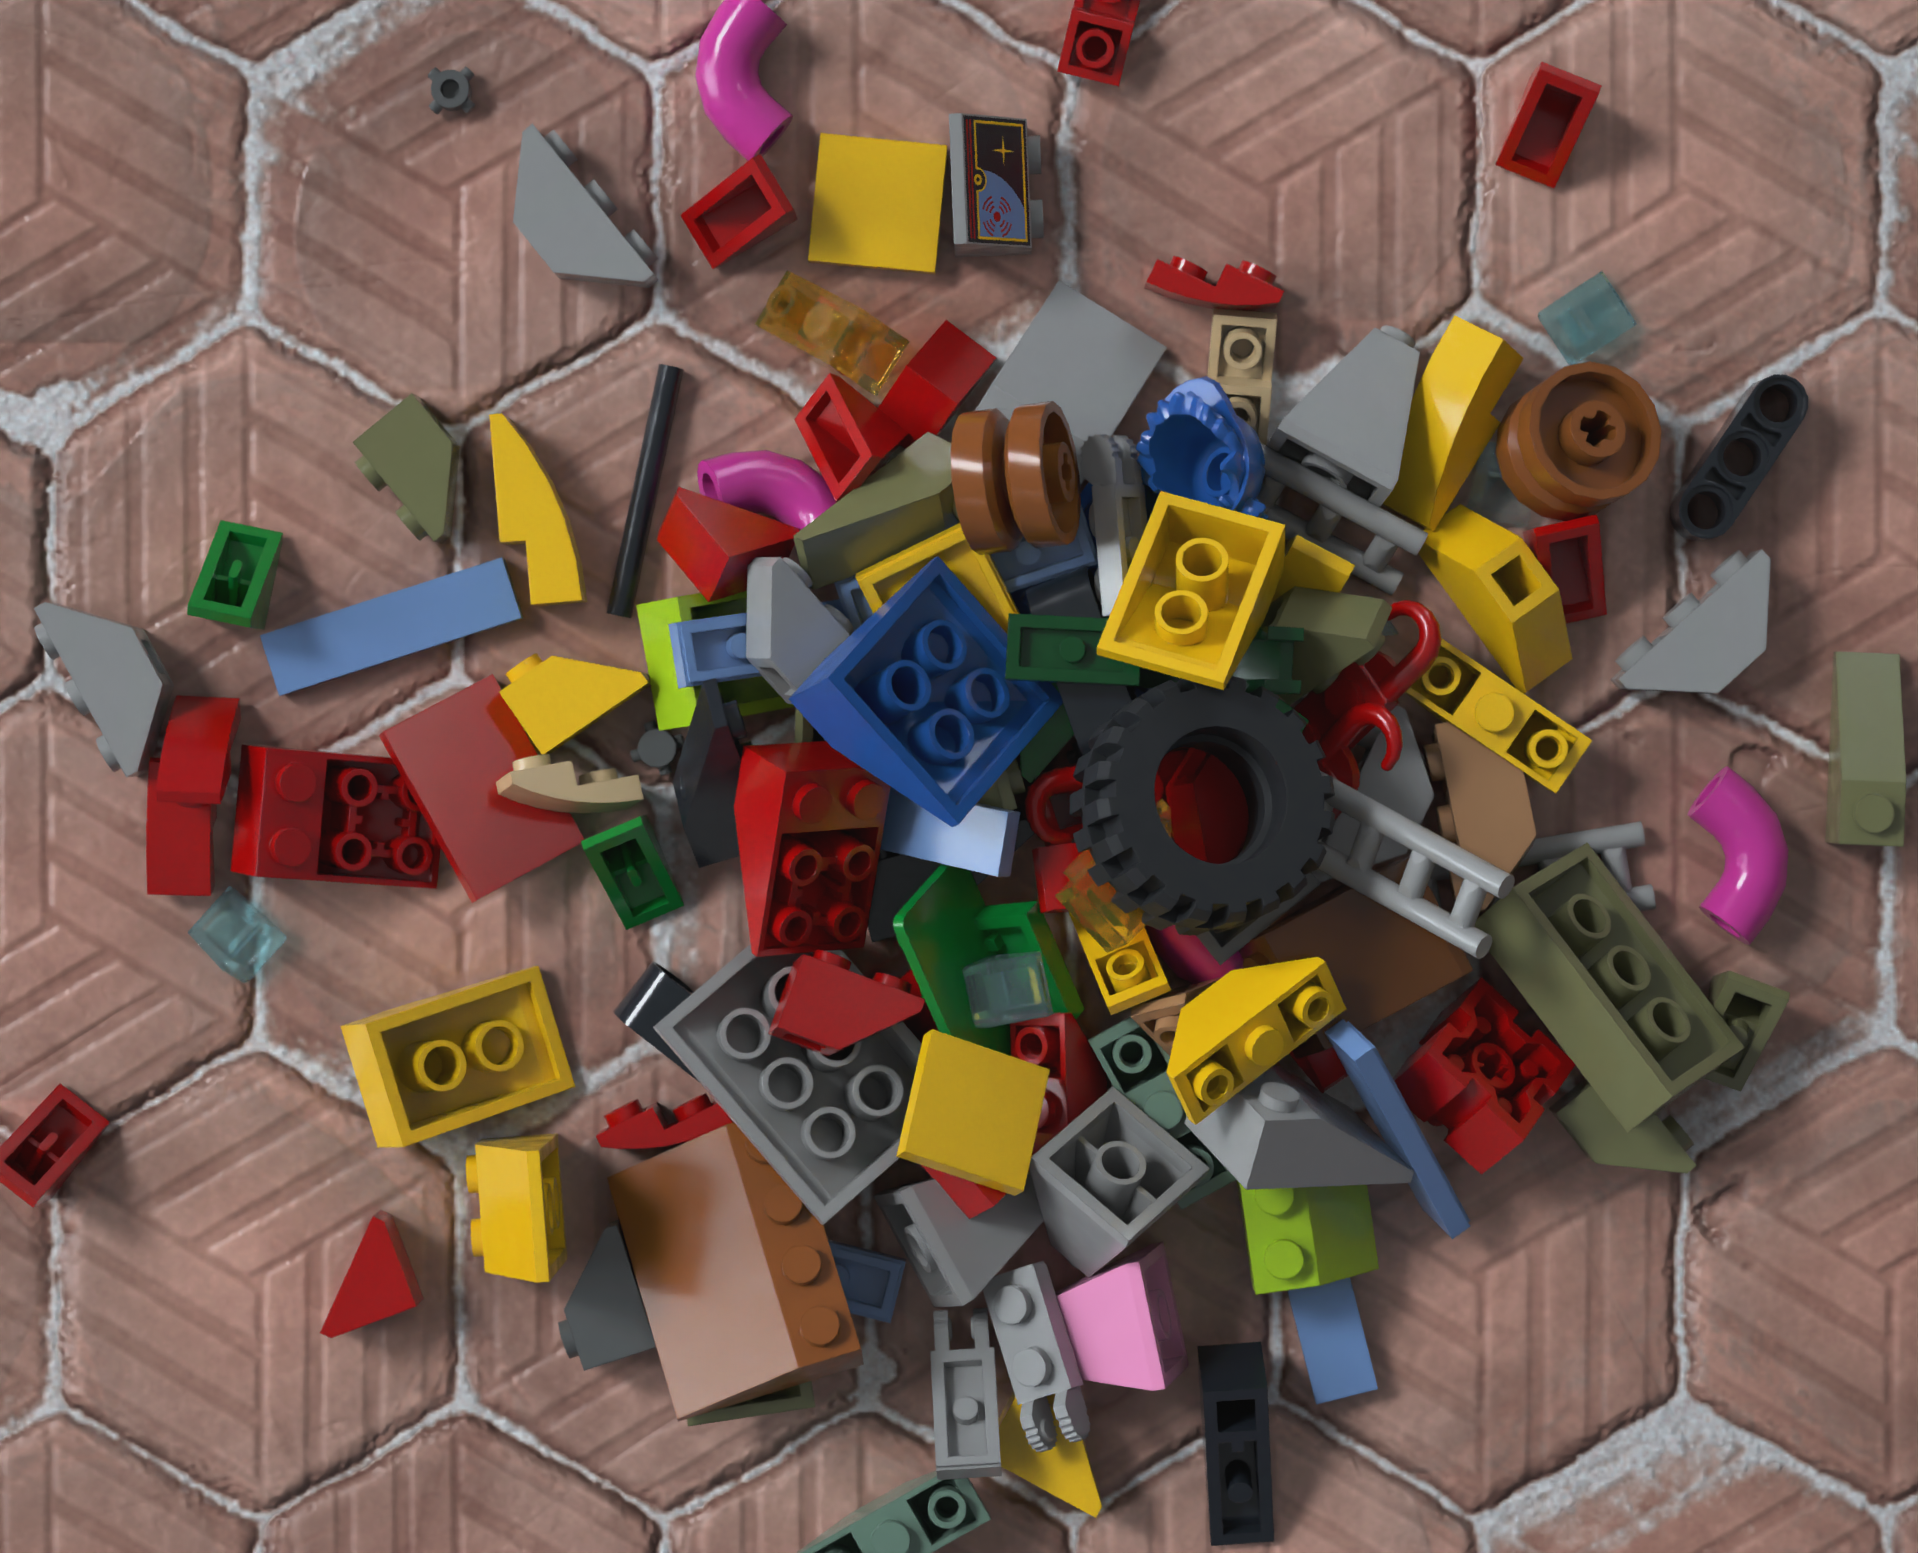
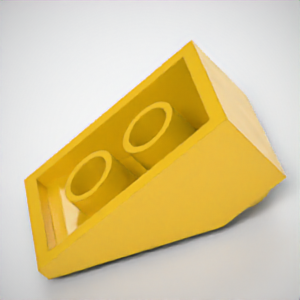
(1195, 591)
(457, 1057)
(519, 1206)

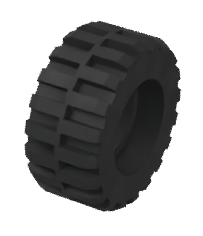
(1276, 776)

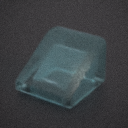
(1586, 319)
(1491, 495)
(237, 935)
(1007, 989)

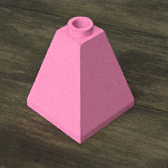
(1126, 1322)

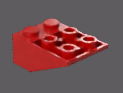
(330, 820)
(807, 846)

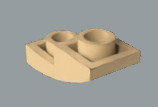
(1243, 362)
(555, 787)

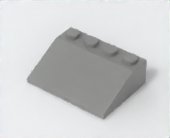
(812, 1116)

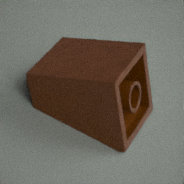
(1370, 950)

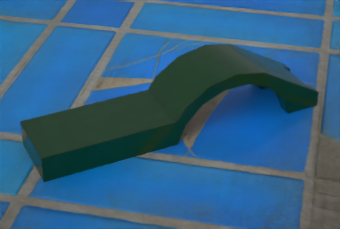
(1066, 652)

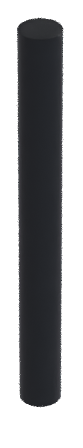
(645, 491)

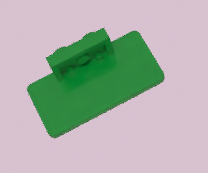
(952, 927)

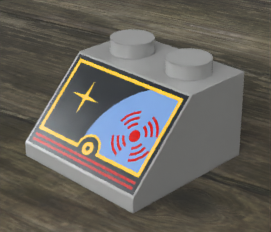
(991, 185)

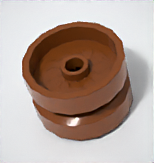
(1578, 441)
(1015, 478)

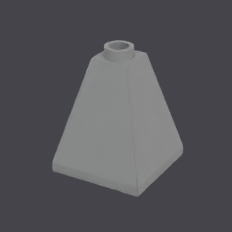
(1356, 417)
(1109, 1180)
(949, 1250)

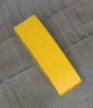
(1451, 419)
(534, 516)

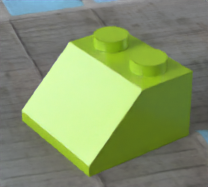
(676, 706)
(1307, 1235)

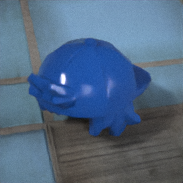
(1203, 449)

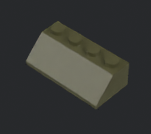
(1607, 986)

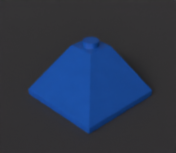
(927, 696)

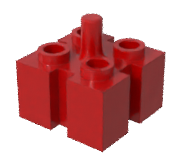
(1482, 1076)

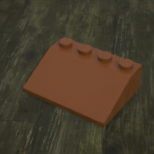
(731, 1274)

